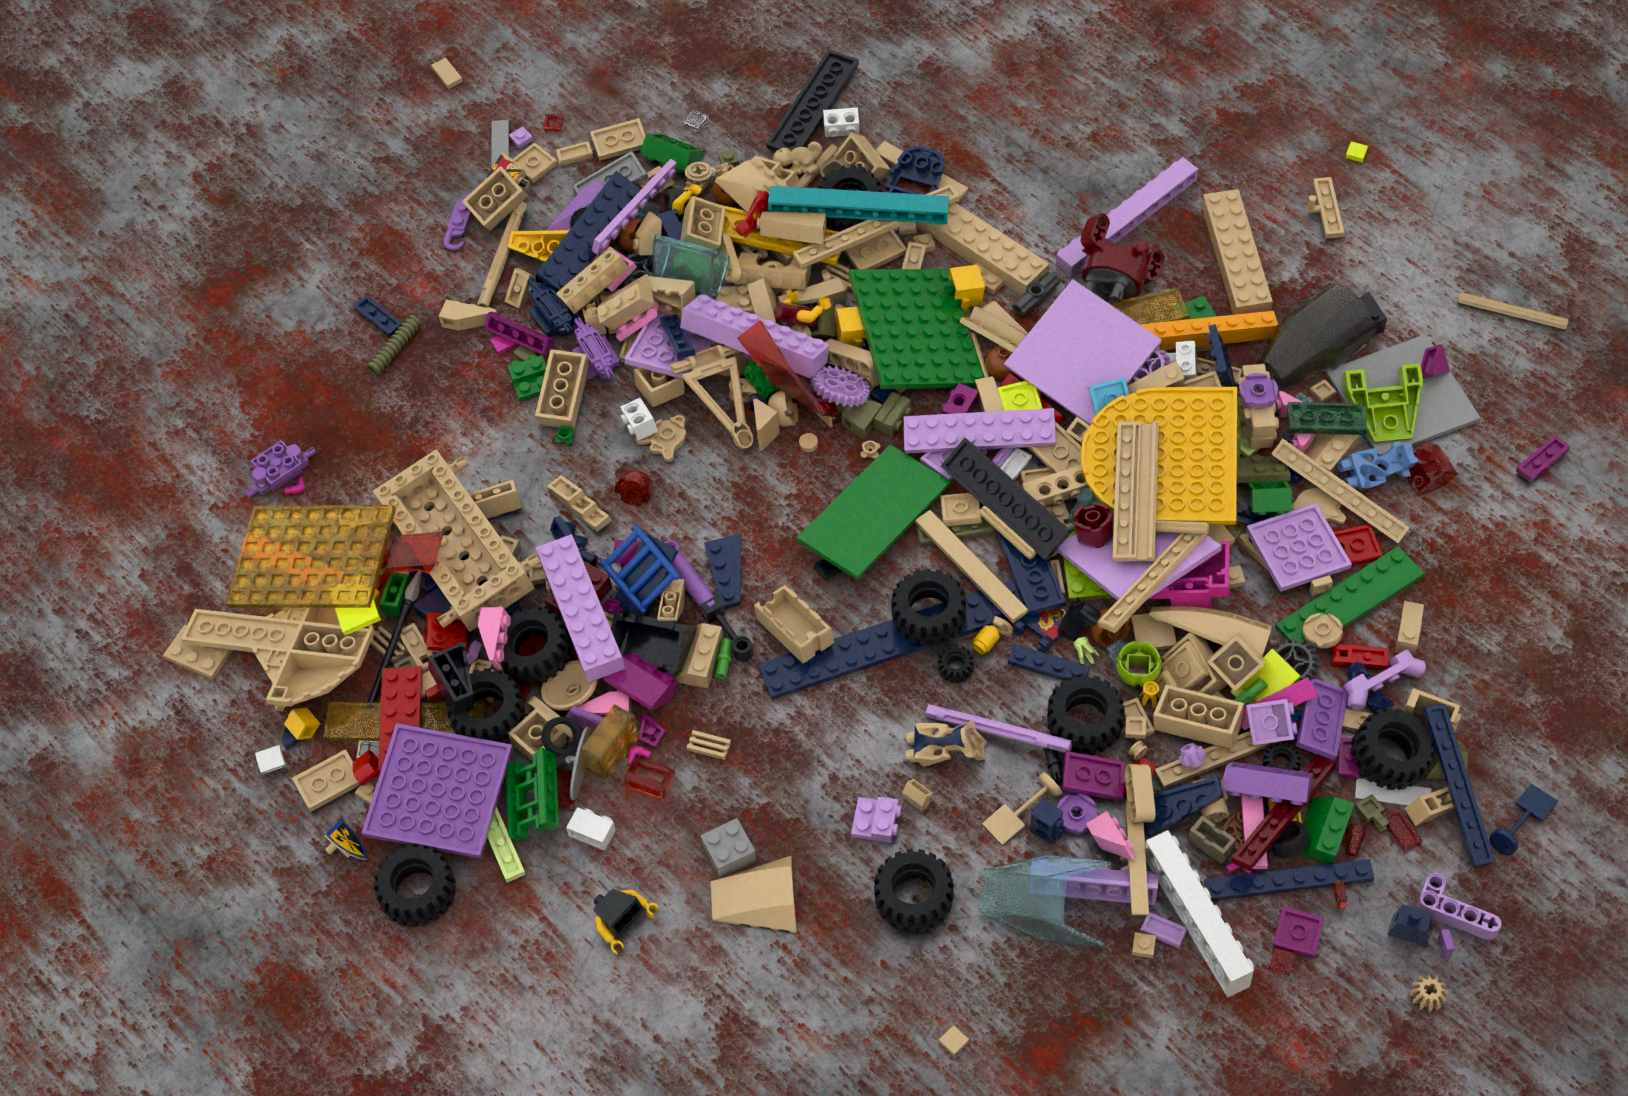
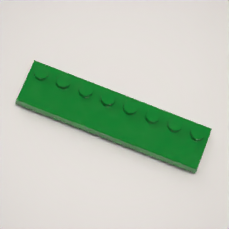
(1357, 593)

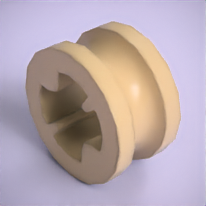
(1138, 750)

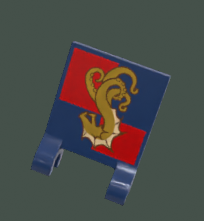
(1043, 624)

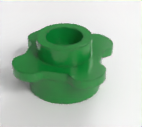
(561, 432)

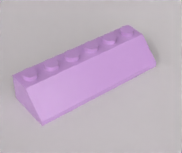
(1108, 885)

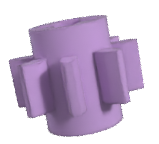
(1191, 755)

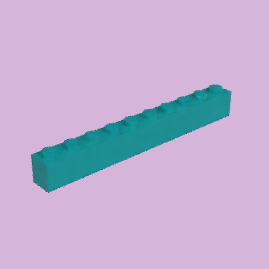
(860, 204)

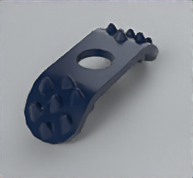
(1378, 700)

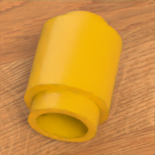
(985, 639)

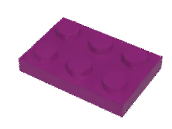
(1093, 776)

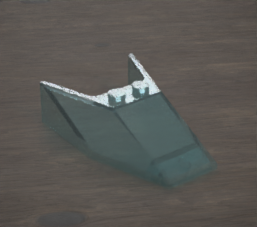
(1033, 896)

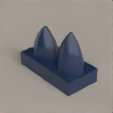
(561, 529)

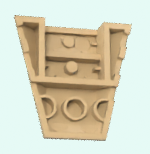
(757, 897)

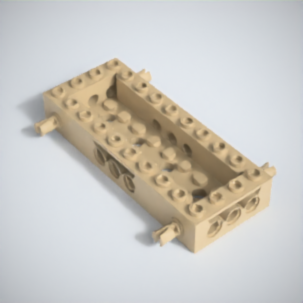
(435, 484)

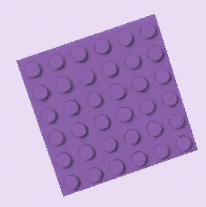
(437, 790)

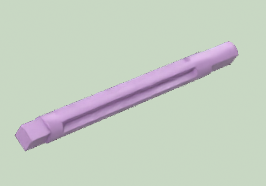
(1000, 729)

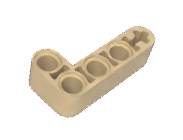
(853, 359)

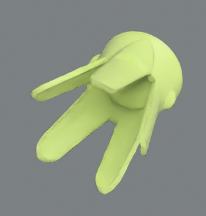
(1083, 646)

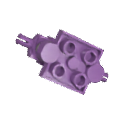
(598, 350)
(277, 467)

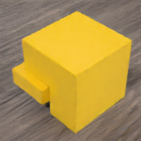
(968, 285)
(849, 326)

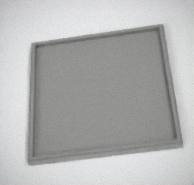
(1442, 401)

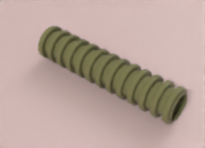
(394, 345)

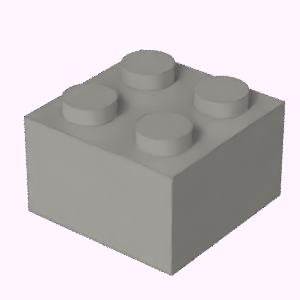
(728, 848)

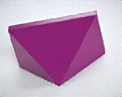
(1434, 362)

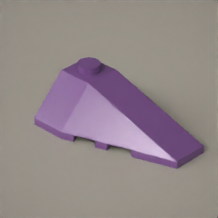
(582, 200)

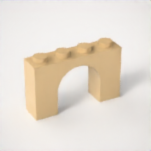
(785, 277)

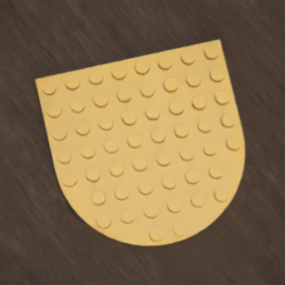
(1193, 451)

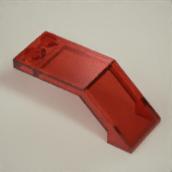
(410, 553)

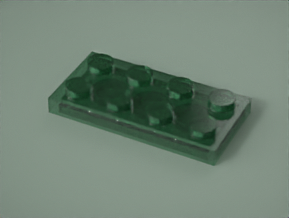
(1327, 418)

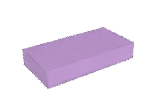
(1164, 930)

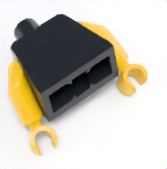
(678, 199)
(617, 912)

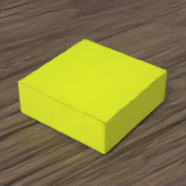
(1356, 152)

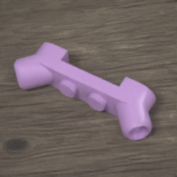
(1401, 663)

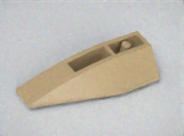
(1214, 624)

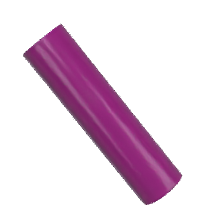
(519, 334)

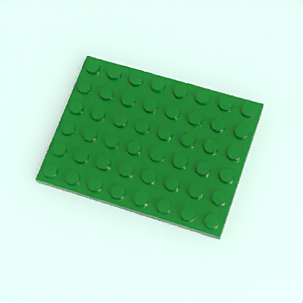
(915, 328)

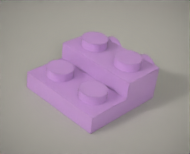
(1271, 721)
(876, 819)

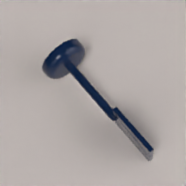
(1534, 802)

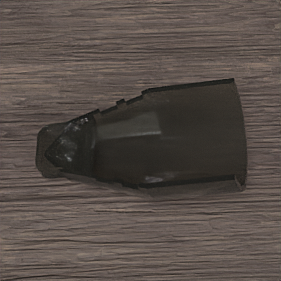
(1318, 336)

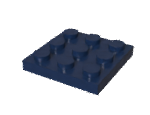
(1221, 357)

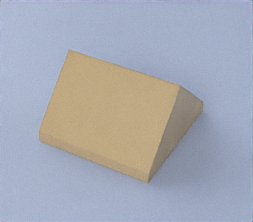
(766, 424)

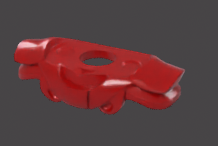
(749, 224)

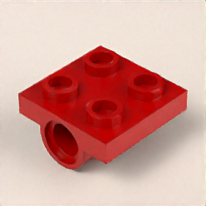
(441, 639)

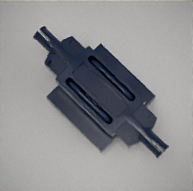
(550, 310)

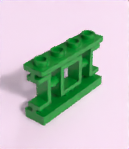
(544, 791)

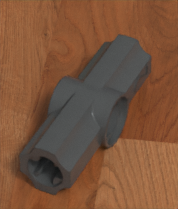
(1036, 293)

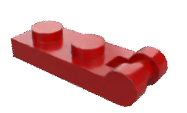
(1369, 656)

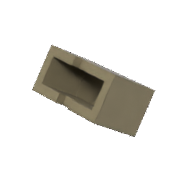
(1211, 840)

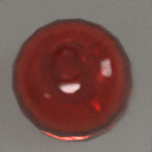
(634, 487)

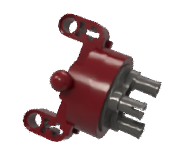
(1116, 268)

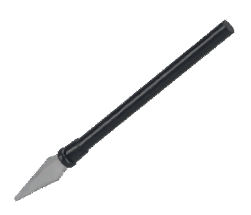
(411, 594)

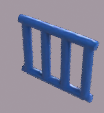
(661, 561)

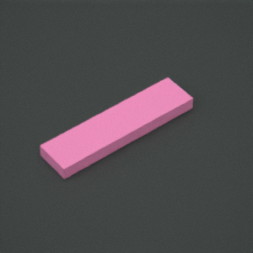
(1252, 816)

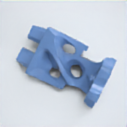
(1361, 469)

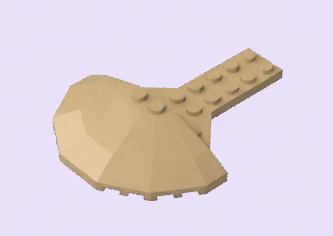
(296, 647)

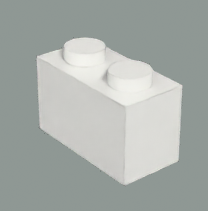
(591, 828)

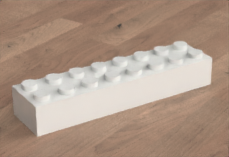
(1199, 914)

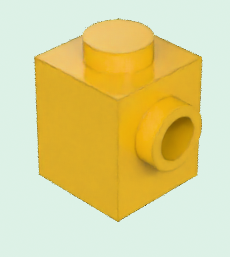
(302, 723)

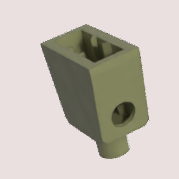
(860, 418)

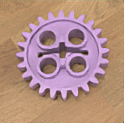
(840, 386)

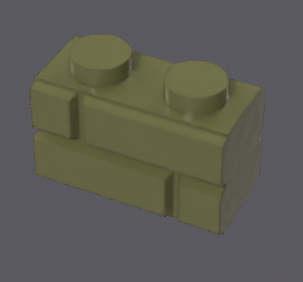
(892, 413)

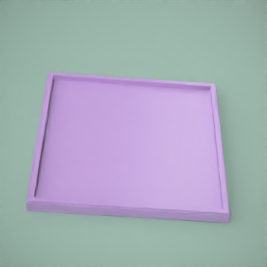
(1079, 346)
(1119, 576)

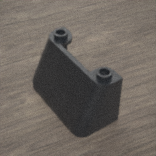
(656, 641)

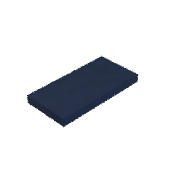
(669, 552)

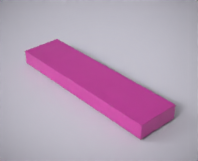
(1296, 693)

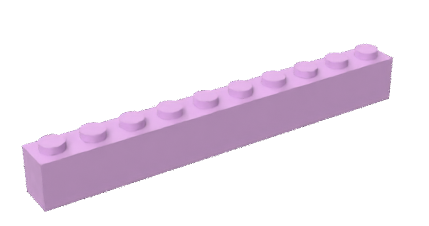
(1133, 211)

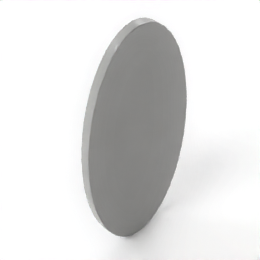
(577, 765)

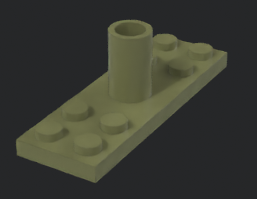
(1260, 468)

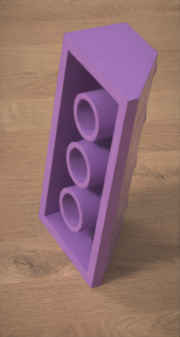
(1267, 782)

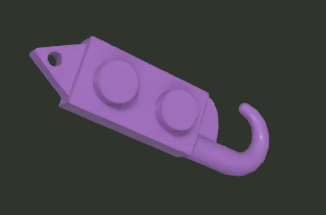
(458, 224)

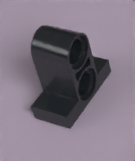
(1077, 618)

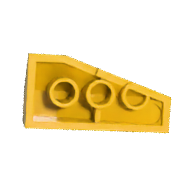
(536, 243)

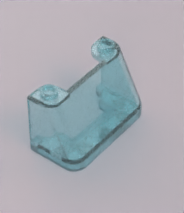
(689, 262)

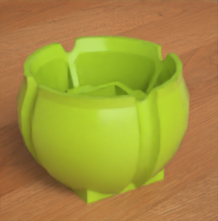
(1139, 655)

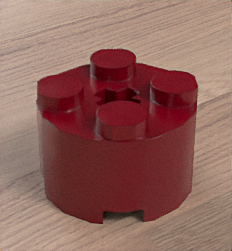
(1094, 524)

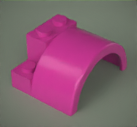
(1201, 583)

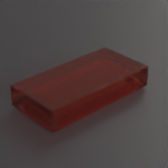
(1402, 830)

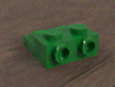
(528, 376)
(759, 381)

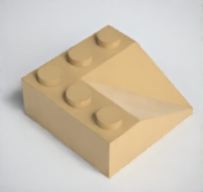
(746, 180)

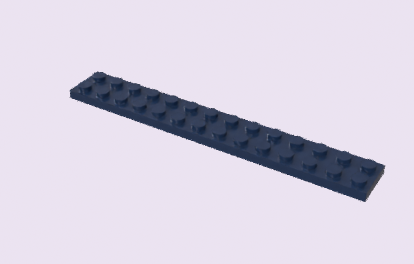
(869, 648)

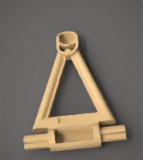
(709, 363)

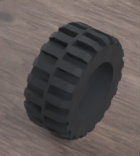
(844, 179)
(928, 585)
(545, 662)
(1092, 692)
(497, 726)
(1377, 764)
(908, 866)
(420, 908)

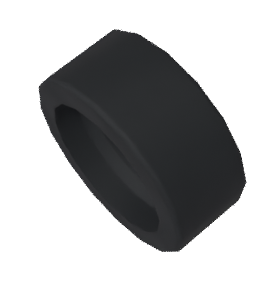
(545, 735)
(1294, 847)

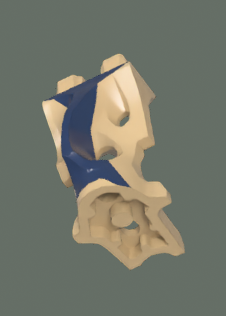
(929, 746)

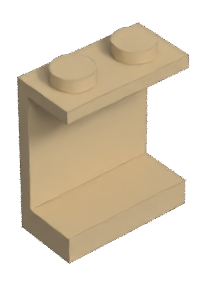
(1420, 700)

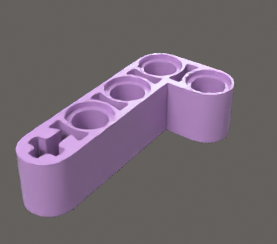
(1459, 909)

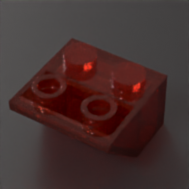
(1432, 469)

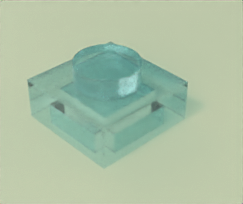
(1115, 648)

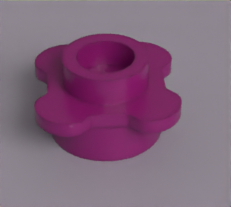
(612, 606)

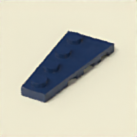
(725, 564)
(1182, 802)

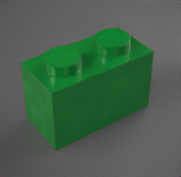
(394, 594)

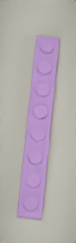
(632, 208)

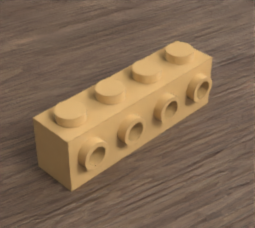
(592, 280)

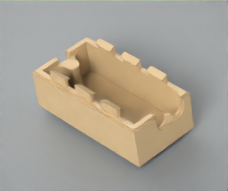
(1259, 422)
(794, 624)

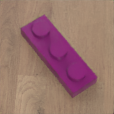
(1543, 458)

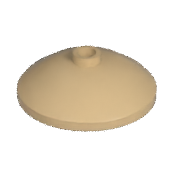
(568, 687)

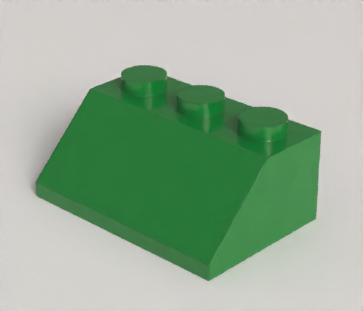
(663, 148)
(1326, 827)

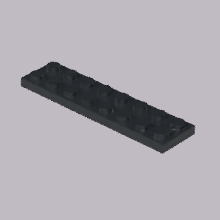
(817, 95)
(1006, 499)

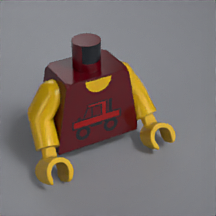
(799, 314)

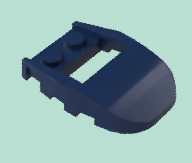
(919, 166)

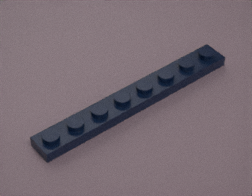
(1459, 785)
(1289, 880)

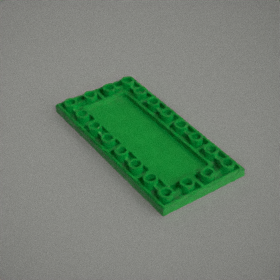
(873, 512)

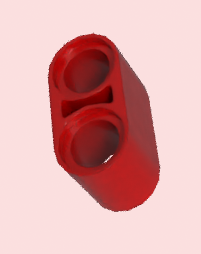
(366, 768)

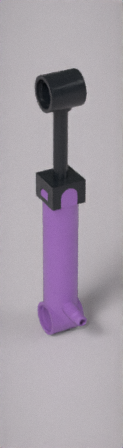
(710, 605)

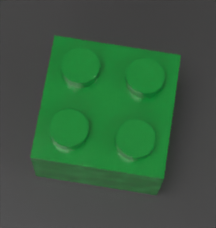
(1269, 497)

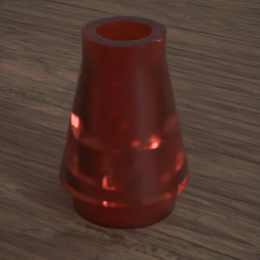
(1354, 838)

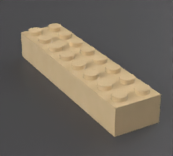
(988, 247)
(1236, 252)

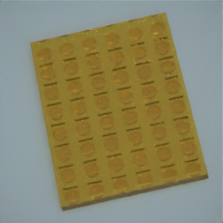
(311, 556)

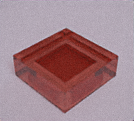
(552, 122)
(1340, 894)

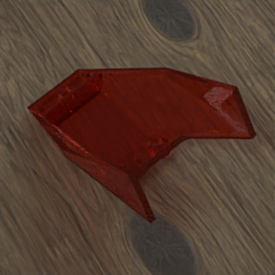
(779, 373)

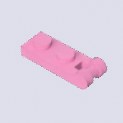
(636, 323)

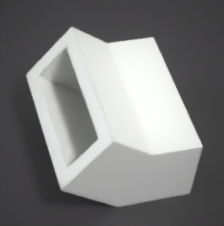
(270, 759)

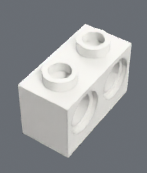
(841, 122)
(638, 419)

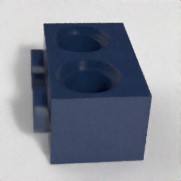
(1047, 821)

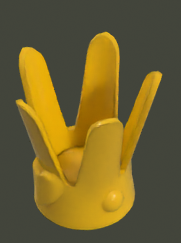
(1150, 690)

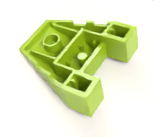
(1388, 409)

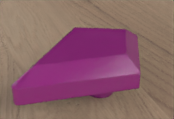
(650, 731)

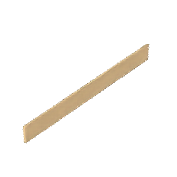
(1137, 867)

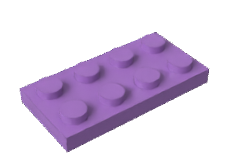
(1323, 720)

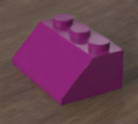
(643, 682)

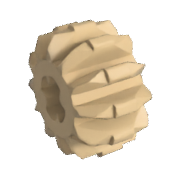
(1437, 994)

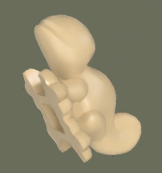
(800, 157)

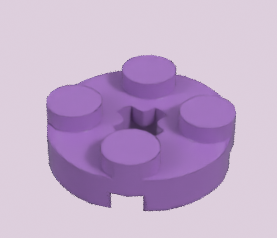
(1254, 399)
(1074, 803)

